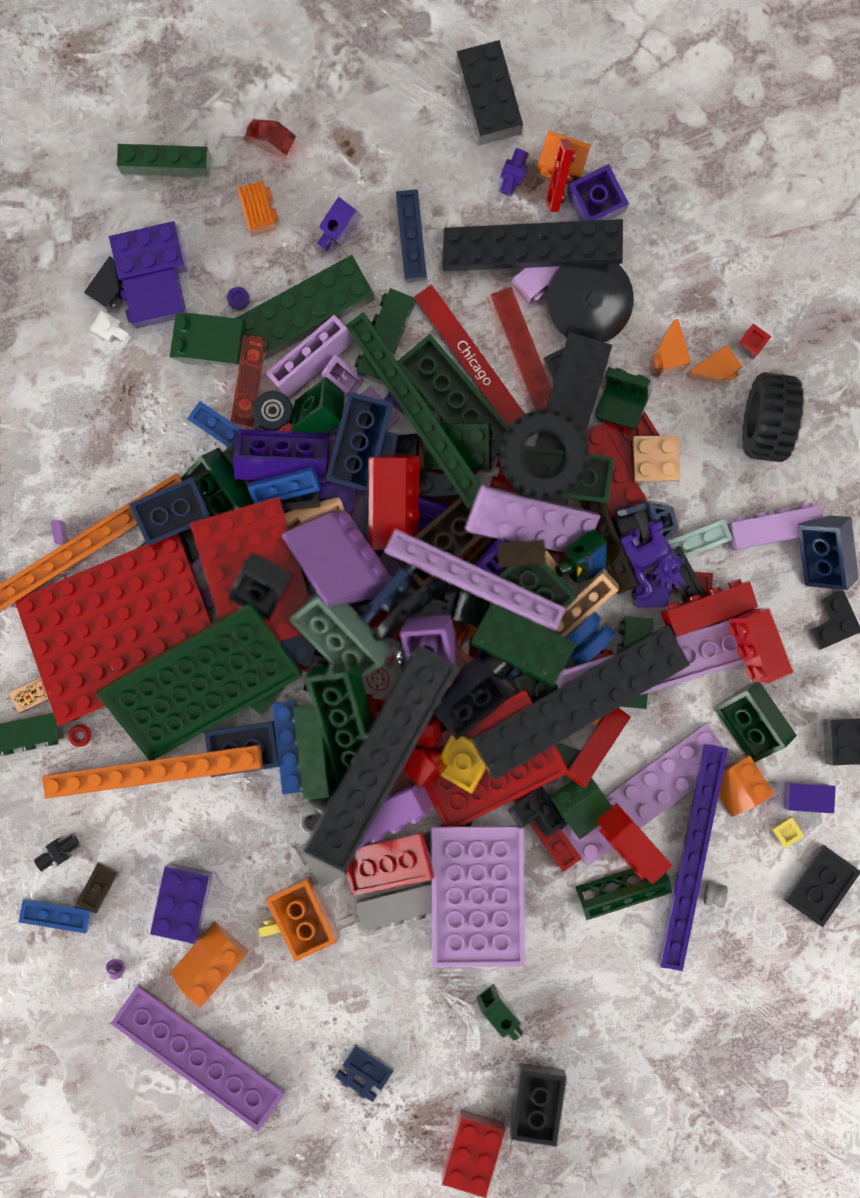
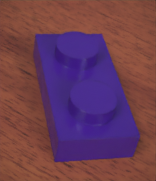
(346, 494)

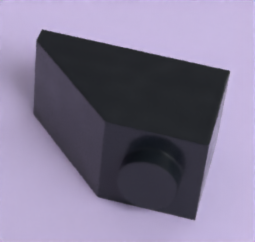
(106, 287)

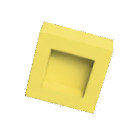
(787, 832)
(269, 927)

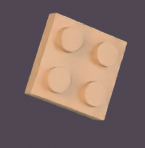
(656, 458)

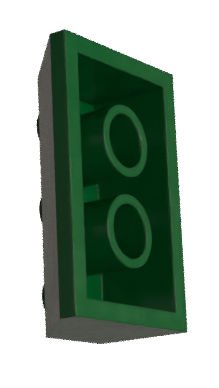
(218, 483)
(755, 721)

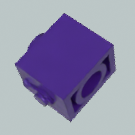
(658, 599)

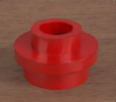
(73, 735)

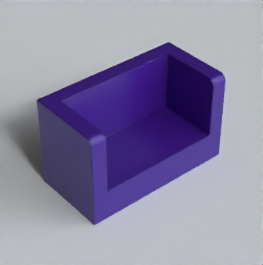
(809, 797)

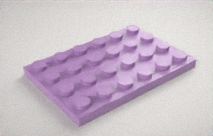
(478, 896)

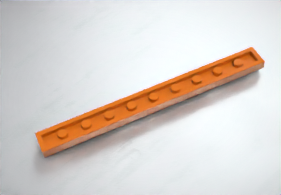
(74, 551)
(153, 771)

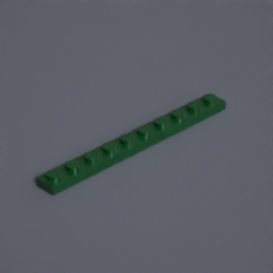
(415, 408)

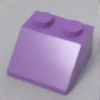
(432, 633)

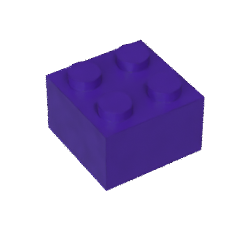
(597, 195)

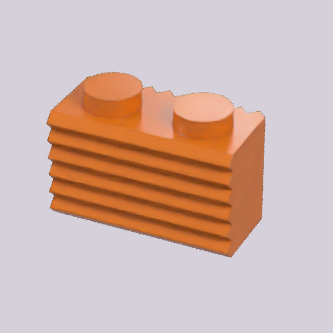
(257, 207)

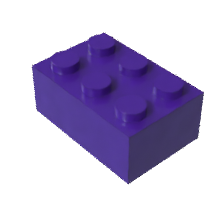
(148, 251)
(181, 903)

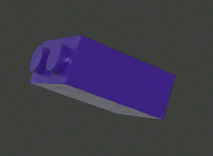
(153, 298)

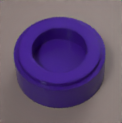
(238, 298)

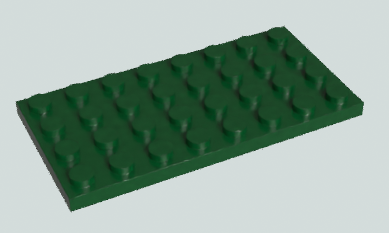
(200, 682)

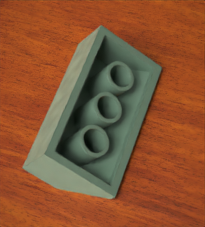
(340, 634)

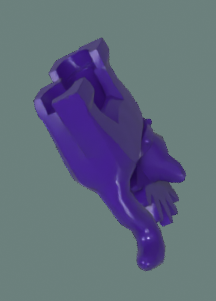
(650, 552)

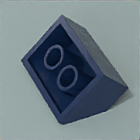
(828, 552)

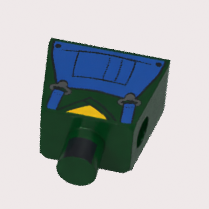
(583, 557)

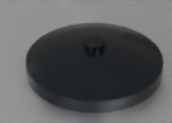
(589, 300)

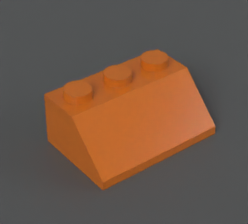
(302, 918)
(208, 964)

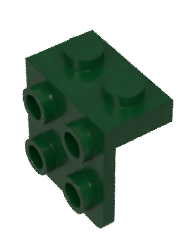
(623, 398)

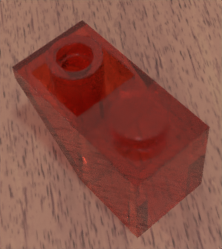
(270, 136)

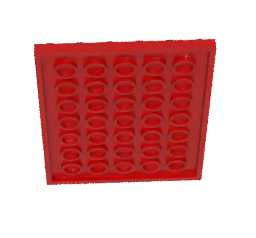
(110, 622)

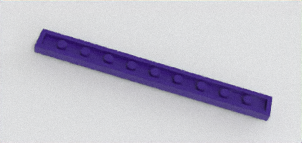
(693, 857)

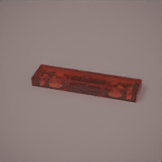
(248, 379)

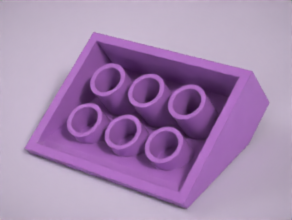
(337, 559)

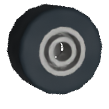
(276, 417)

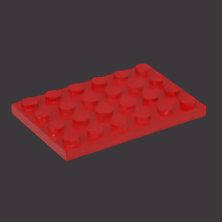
(227, 543)
(459, 807)

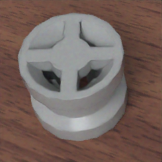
(715, 895)

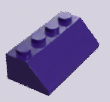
(273, 453)

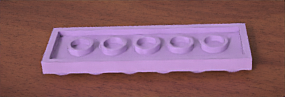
(528, 518)

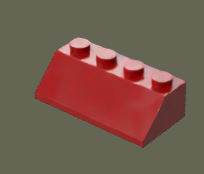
(393, 497)

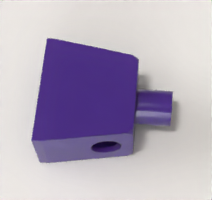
(340, 215)

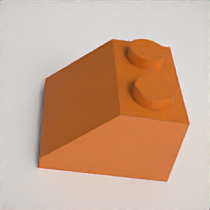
(549, 153)
(671, 352)
(743, 786)

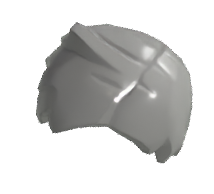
(311, 813)

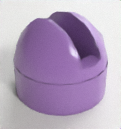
(115, 969)

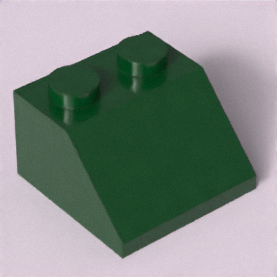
(318, 409)
(581, 806)

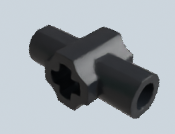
(57, 852)

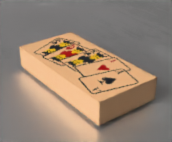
(29, 695)

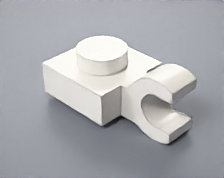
(109, 327)

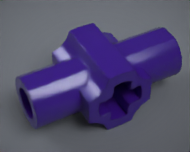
(513, 172)

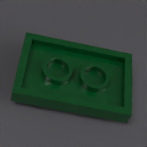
(472, 442)

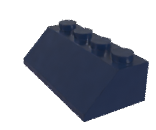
(357, 440)

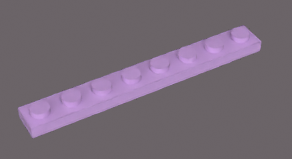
(475, 580)

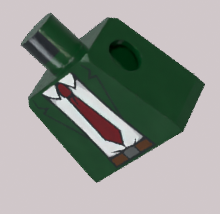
(499, 1013)

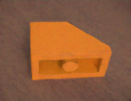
(718, 367)

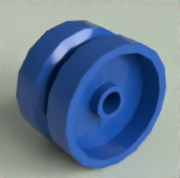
(589, 638)

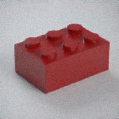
(760, 645)
(633, 844)
(473, 1153)

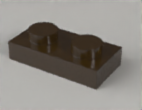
(521, 552)
(97, 887)

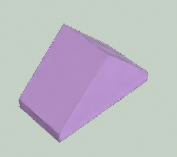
(342, 375)

